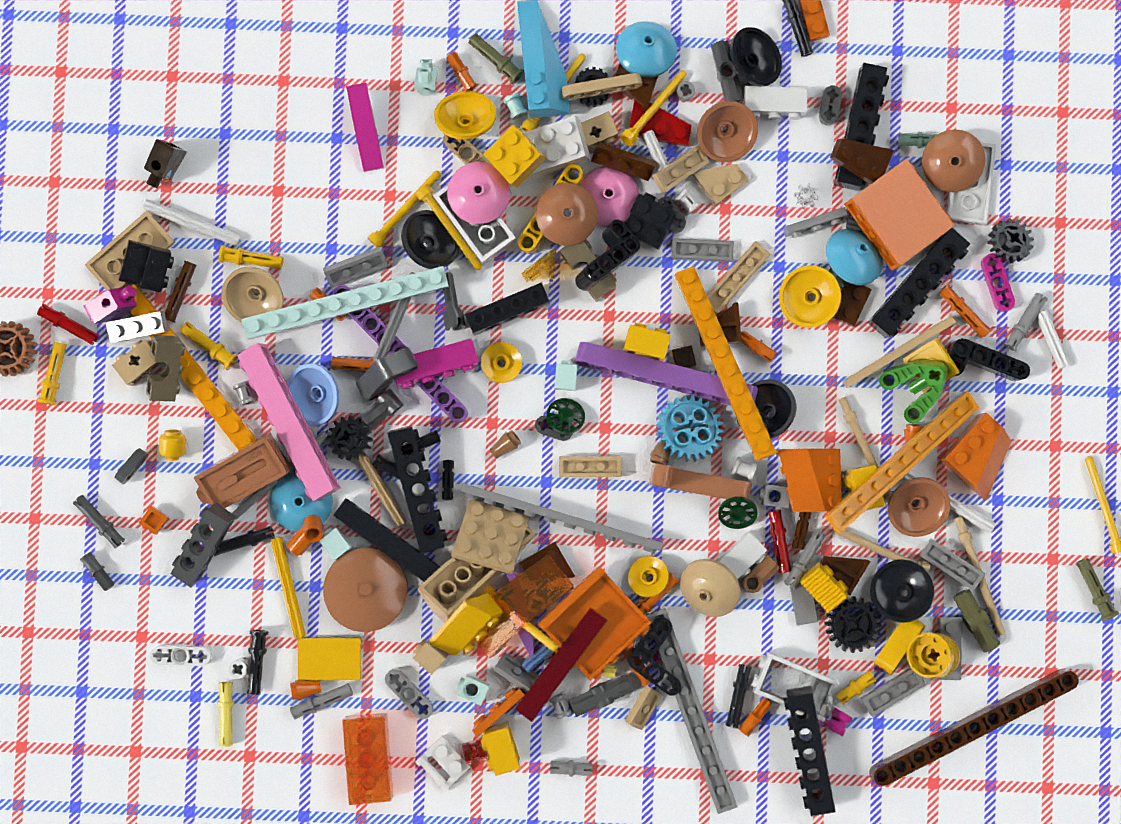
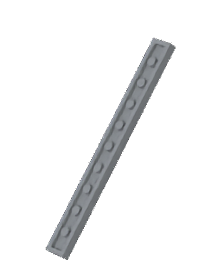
(569, 521)
(695, 719)

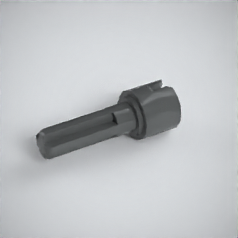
(453, 315)

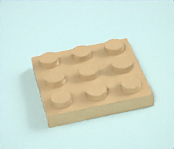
(490, 536)

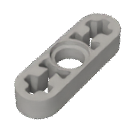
(415, 709)

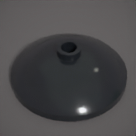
(755, 56)
(428, 229)
(775, 398)
(893, 578)

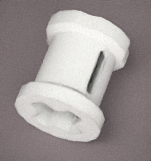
(687, 202)
(743, 468)
(234, 665)

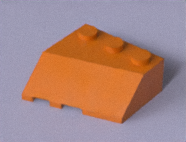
(978, 454)
(812, 478)

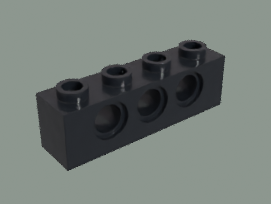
(507, 309)

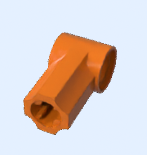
(310, 532)

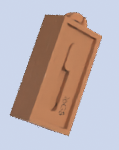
(242, 472)

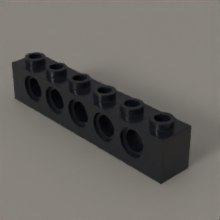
(876, 76)
(958, 248)
(426, 541)
(820, 802)

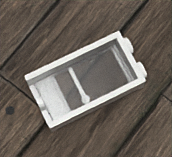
(780, 674)

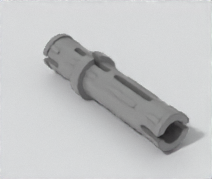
(1021, 329)
(800, 566)
(321, 701)

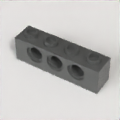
(220, 521)

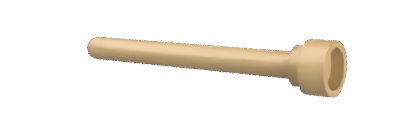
(879, 549)

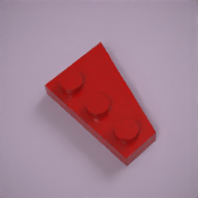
(665, 126)

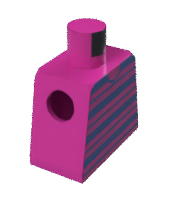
(120, 302)

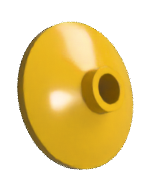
(490, 360)
(641, 570)

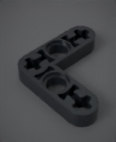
(647, 655)

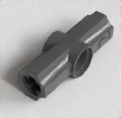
(722, 58)
(601, 695)

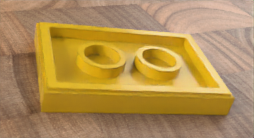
(329, 658)

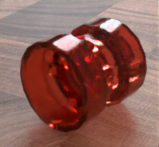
(470, 753)

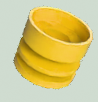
(922, 650)

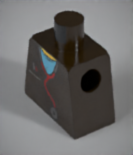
(163, 161)

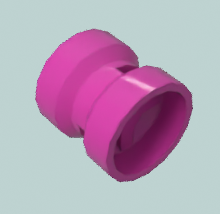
(838, 721)

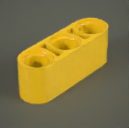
(897, 645)

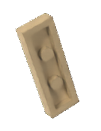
(680, 168)
(590, 466)

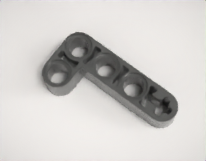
(385, 372)

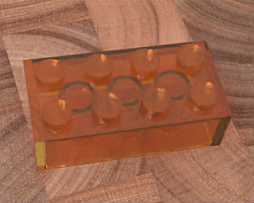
(367, 758)

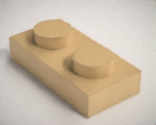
(643, 707)

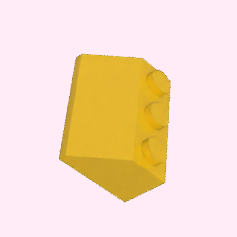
(467, 625)

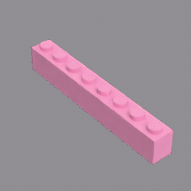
(288, 421)

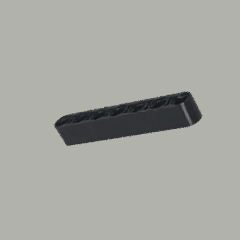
(385, 540)

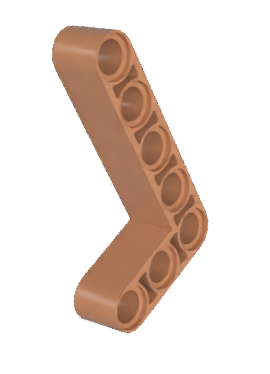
(698, 483)

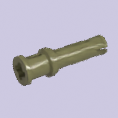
(502, 63)
(1100, 598)

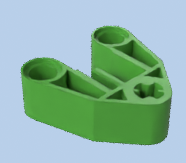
(908, 370)

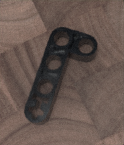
(622, 246)
(988, 361)

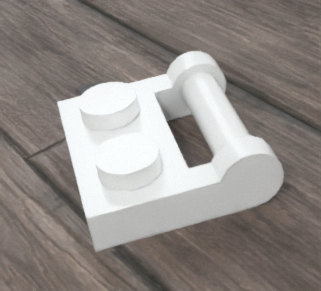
(447, 758)

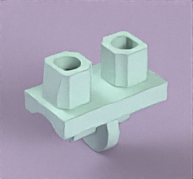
(425, 77)

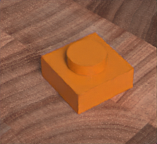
(154, 520)

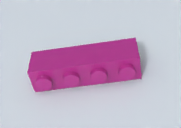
(441, 362)

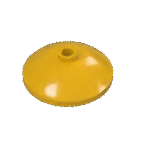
(465, 115)
(795, 296)

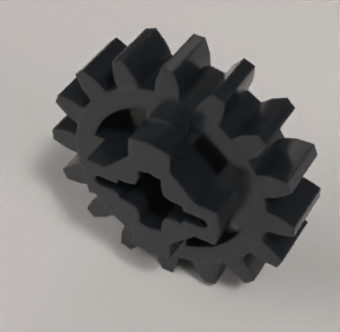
(1001, 237)
(341, 440)

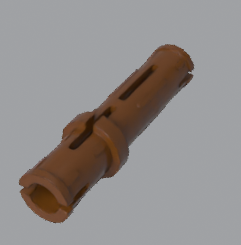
(187, 270)

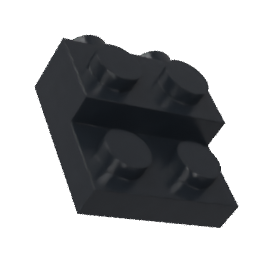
(651, 220)
(146, 266)

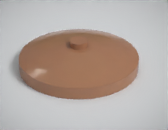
(365, 590)

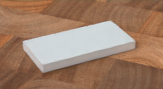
(973, 203)

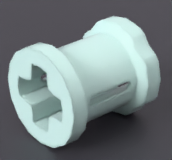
(515, 106)

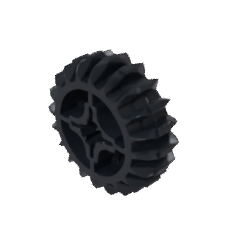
(859, 617)

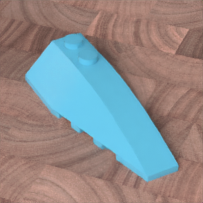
(542, 64)

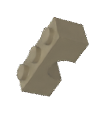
(581, 254)
(165, 384)

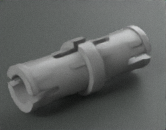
(571, 768)

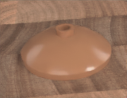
(735, 140)
(938, 156)
(556, 225)
(926, 514)

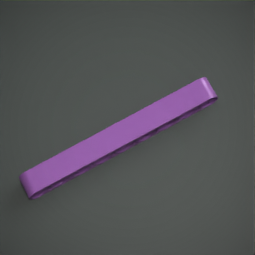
(397, 344)
(653, 372)

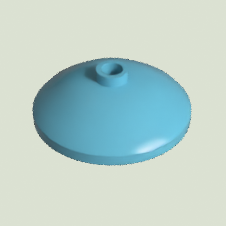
(643, 57)
(853, 257)
(284, 504)

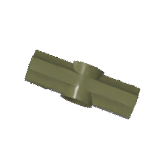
(976, 620)

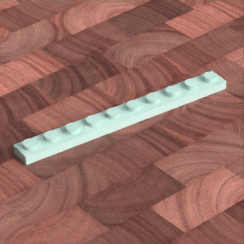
(345, 303)

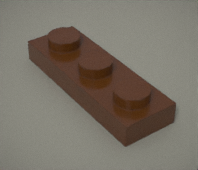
(623, 161)

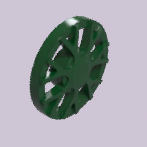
(565, 416)
(737, 512)

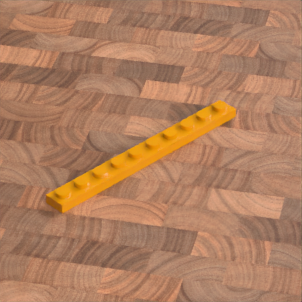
(725, 364)
(202, 385)
(901, 462)

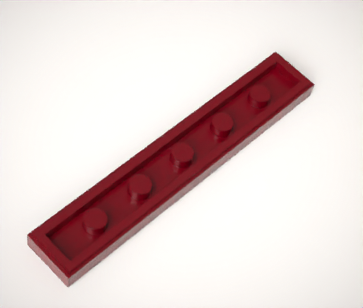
(561, 664)

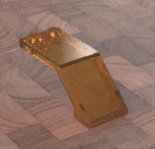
(525, 599)

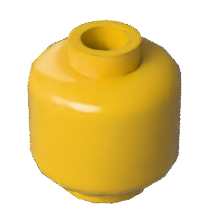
(172, 444)

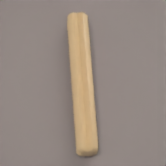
(382, 490)

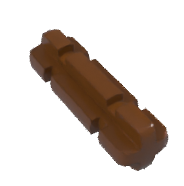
(801, 530)

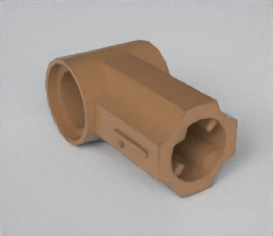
(760, 573)

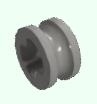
(691, 88)

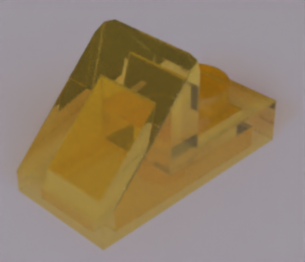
(546, 263)

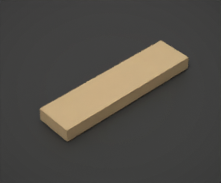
(737, 276)

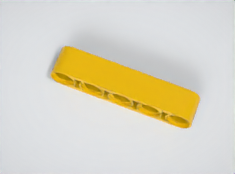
(537, 236)

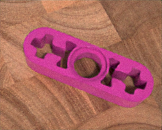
(993, 290)

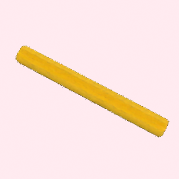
(288, 587)

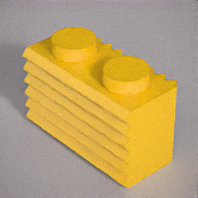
(824, 586)

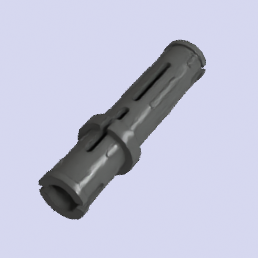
(105, 528)

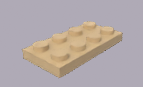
(108, 262)

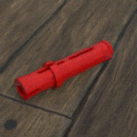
(62, 321)
(780, 545)

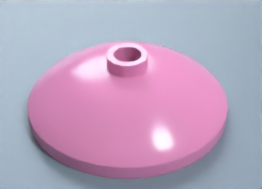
(623, 189)
(483, 206)

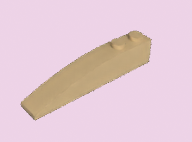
(458, 582)

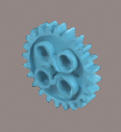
(685, 411)

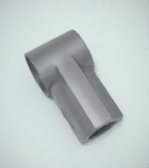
(386, 405)

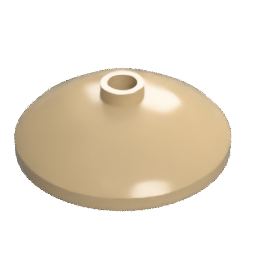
(243, 301)
(713, 580)

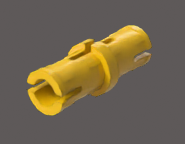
(855, 687)

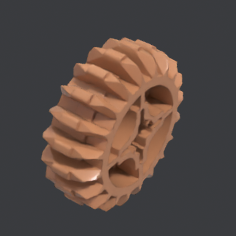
(21, 338)

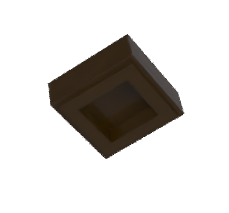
(684, 356)

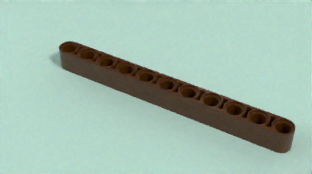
(983, 726)

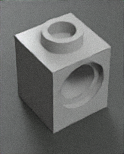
(782, 502)

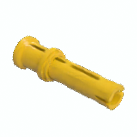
(242, 257)
(215, 350)
(51, 386)

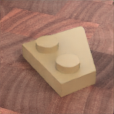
(720, 181)

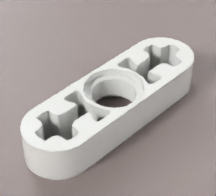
(166, 649)

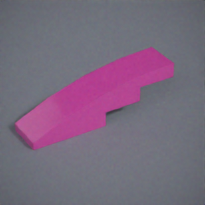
(365, 127)

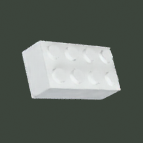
(561, 144)
(484, 239)

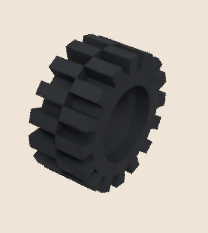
(592, 74)

